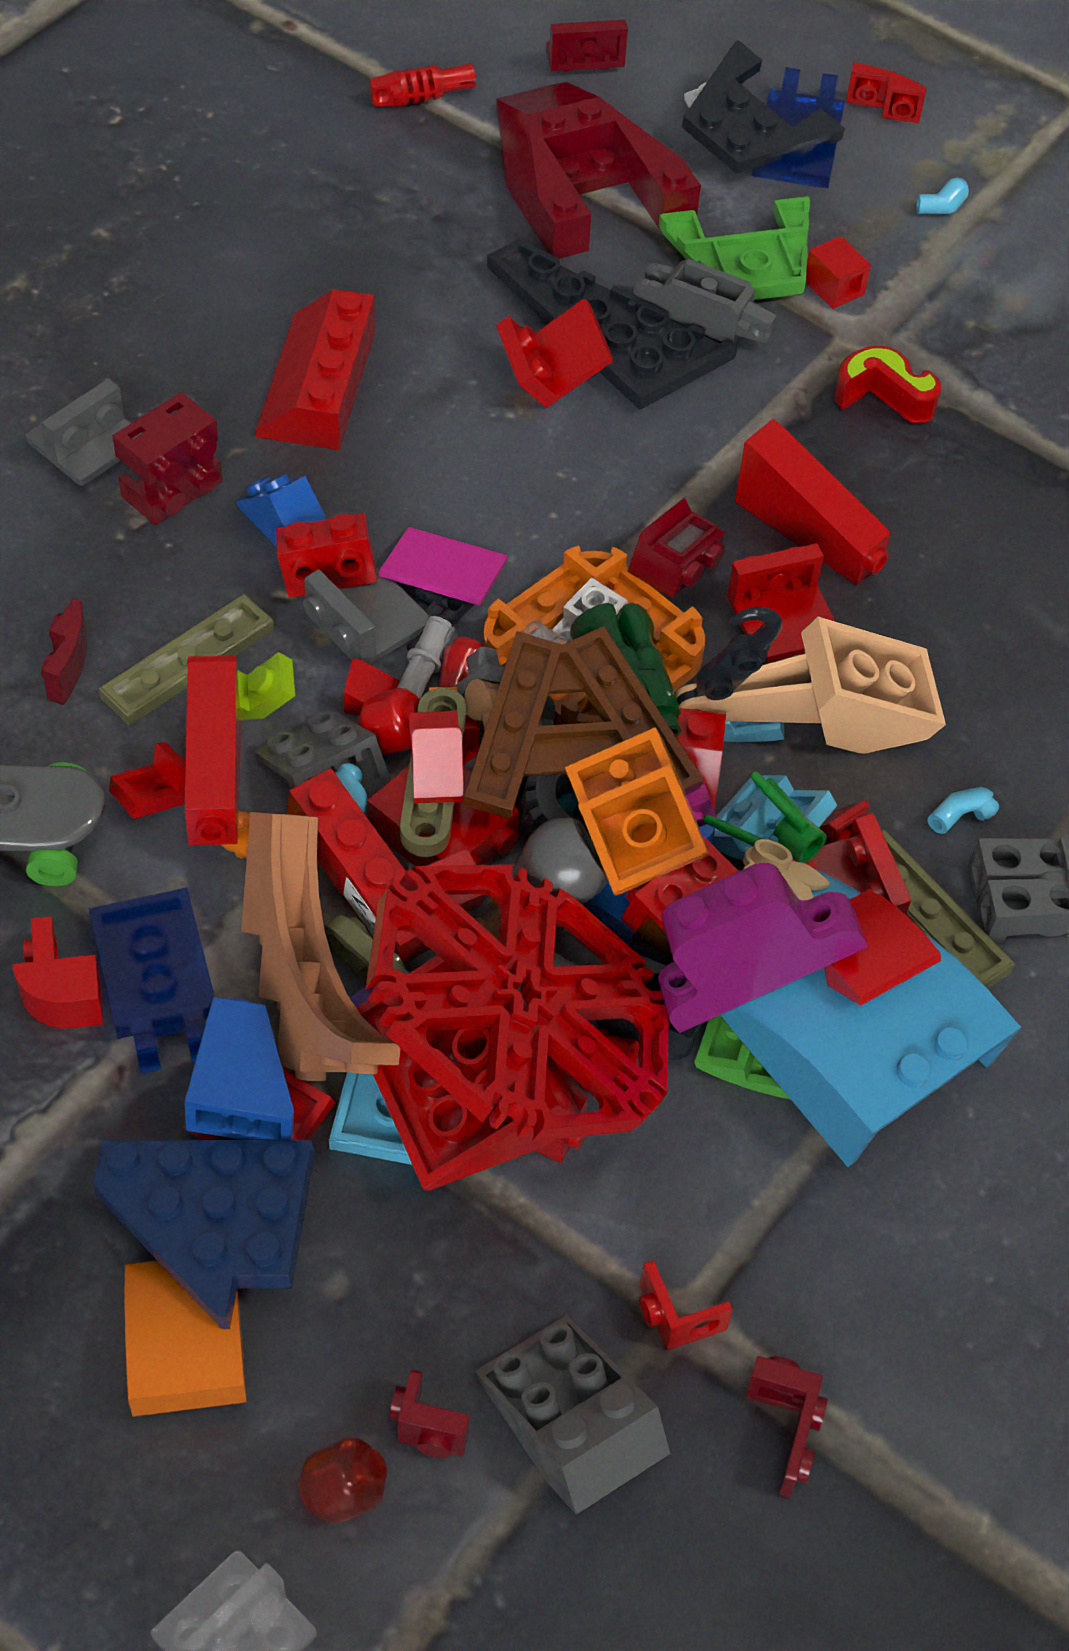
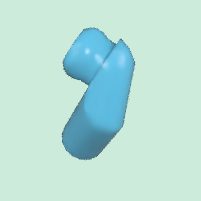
(962, 802)

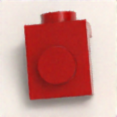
(152, 786)

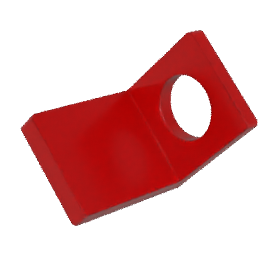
(660, 1312)

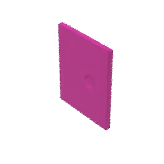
(443, 566)

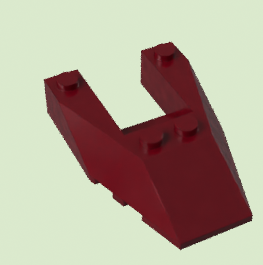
(573, 143)

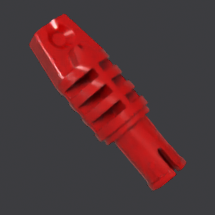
(422, 83)

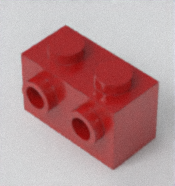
(334, 546)

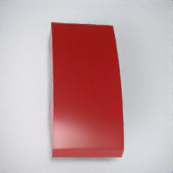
(881, 88)

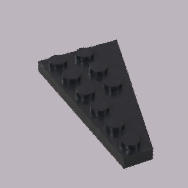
(647, 347)

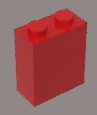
(471, 830)

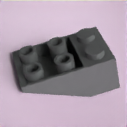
(575, 1413)

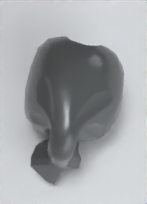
(566, 857)

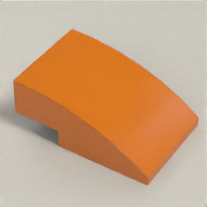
(636, 811)
(175, 1348)

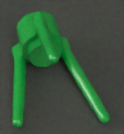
(793, 831)

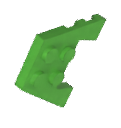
(767, 259)

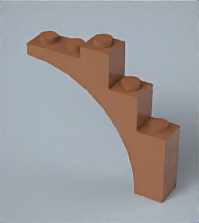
(282, 905)

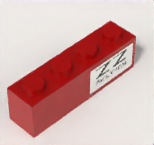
(352, 852)

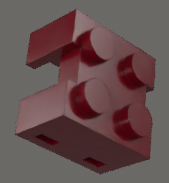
(170, 458)

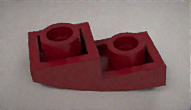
(69, 641)

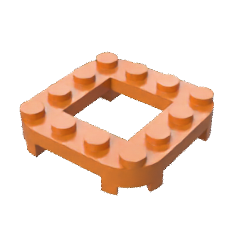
(676, 632)

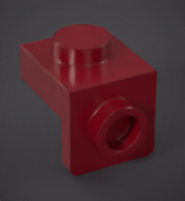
(430, 1428)

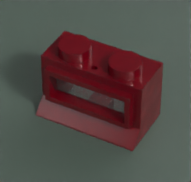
(676, 550)

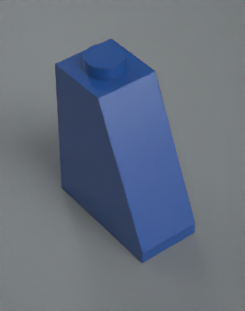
(239, 1077)

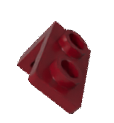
(787, 1386)

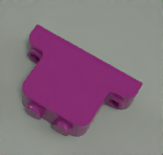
(749, 940)

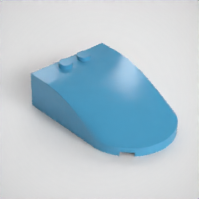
(871, 1062)

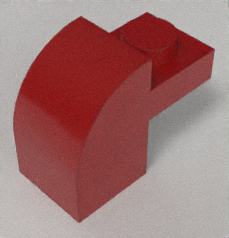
(56, 989)

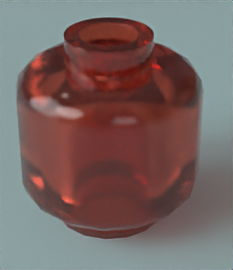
(343, 1480)

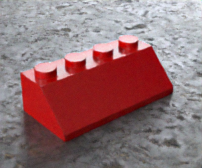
(319, 371)

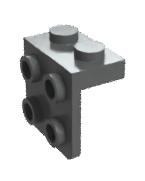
(363, 618)

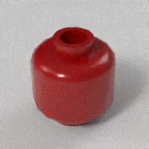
(388, 718)

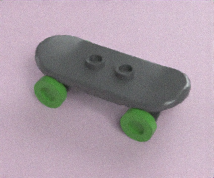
(47, 814)

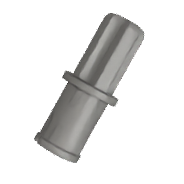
(426, 655)

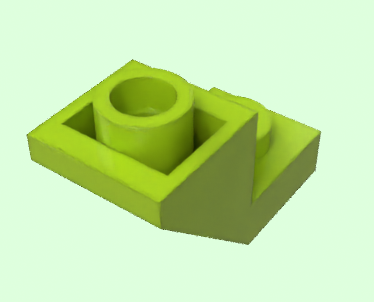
(266, 687)

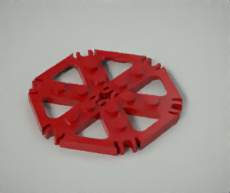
(486, 995)

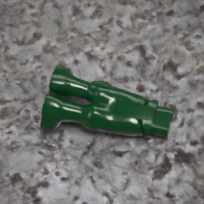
(633, 634)

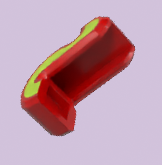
(891, 379)

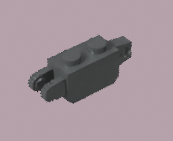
(708, 300)

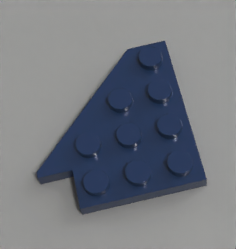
(212, 1210)

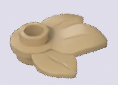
(798, 875)

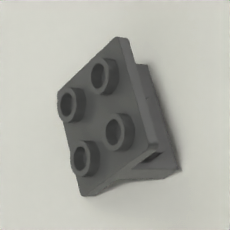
(81, 433)

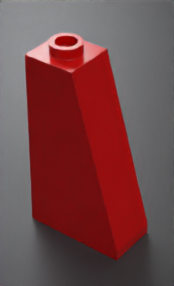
(808, 504)
(212, 750)

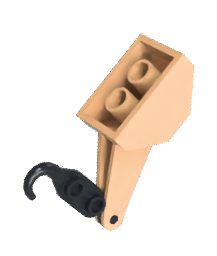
(850, 680)

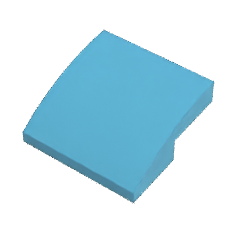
(758, 815)

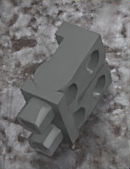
(1021, 886)

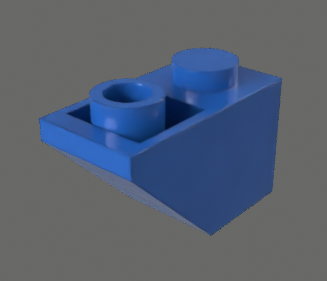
(280, 503)

